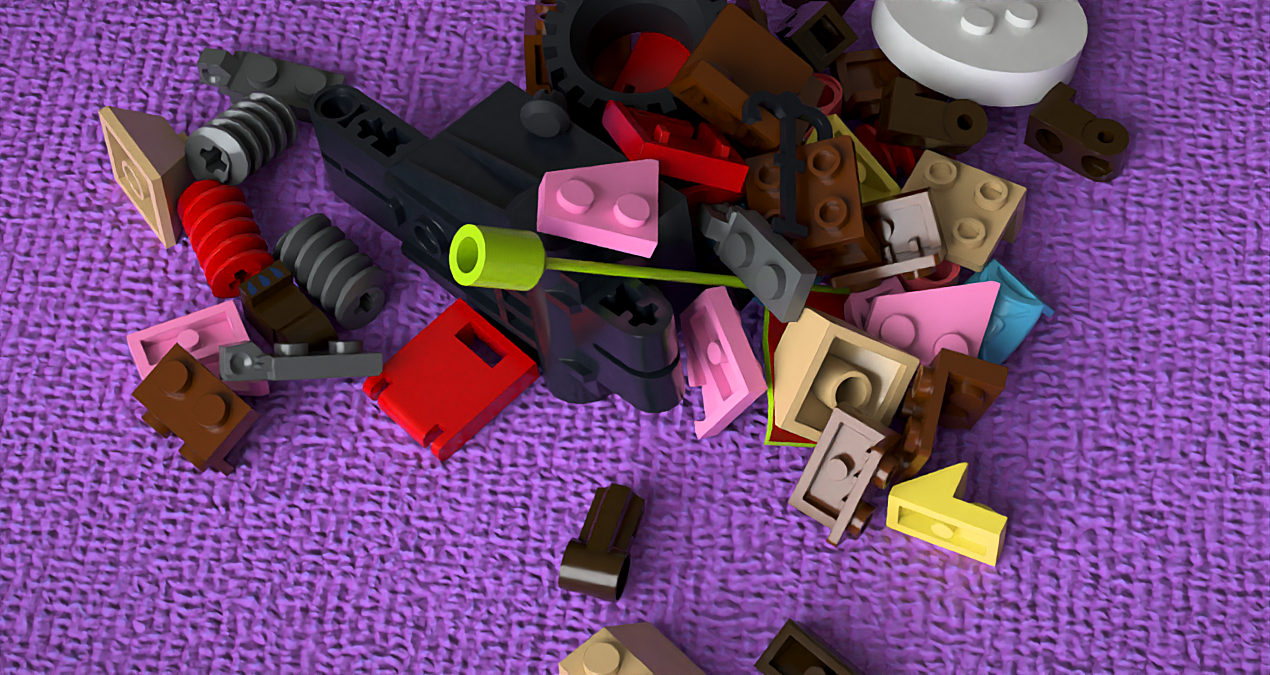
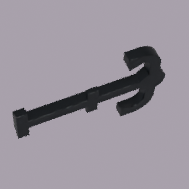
(787, 108)

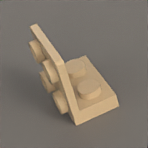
(971, 207)

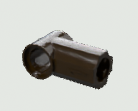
(601, 556)

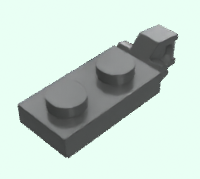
(250, 72)
(758, 257)
(293, 361)

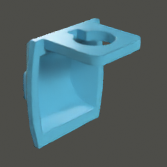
(1013, 312)

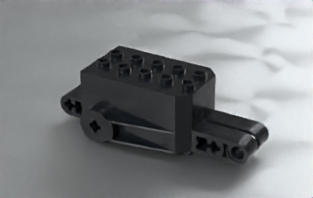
(486, 170)

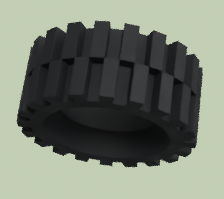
(586, 27)

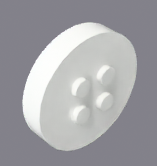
(983, 48)

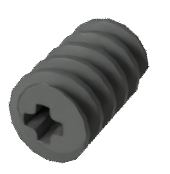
(241, 139)
(333, 271)

